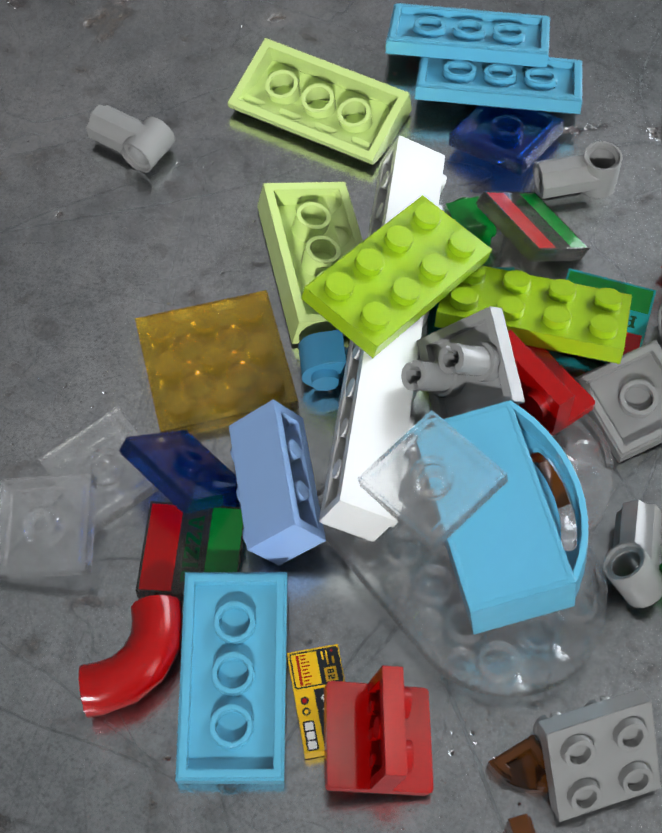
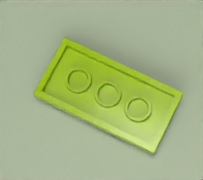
(396, 275)
(545, 311)

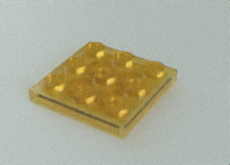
(215, 363)

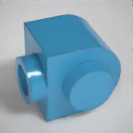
(323, 359)

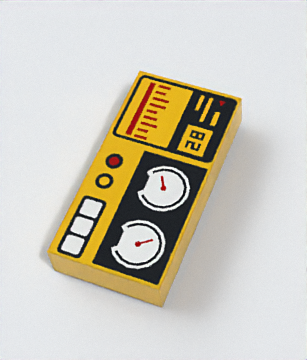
(309, 674)

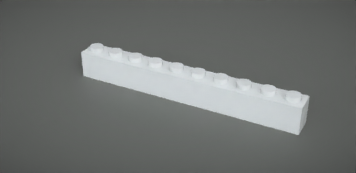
(373, 399)

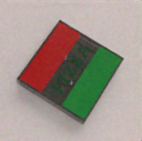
(531, 226)
(188, 543)

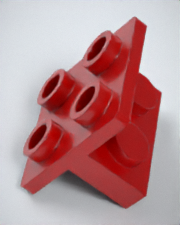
(548, 388)
(378, 736)

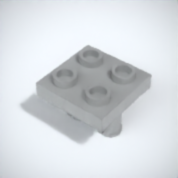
(466, 365)
(599, 753)

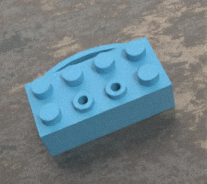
(511, 548)

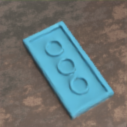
(469, 35)
(502, 85)
(233, 679)

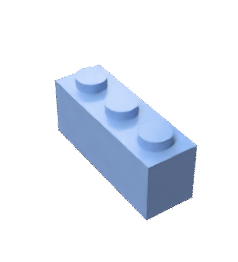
(275, 483)

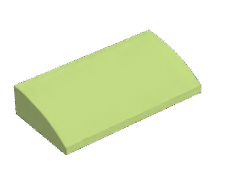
(321, 101)
(305, 234)

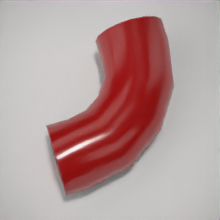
(139, 663)

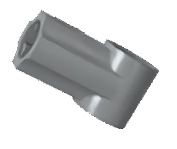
(137, 140)
(590, 173)
(635, 554)

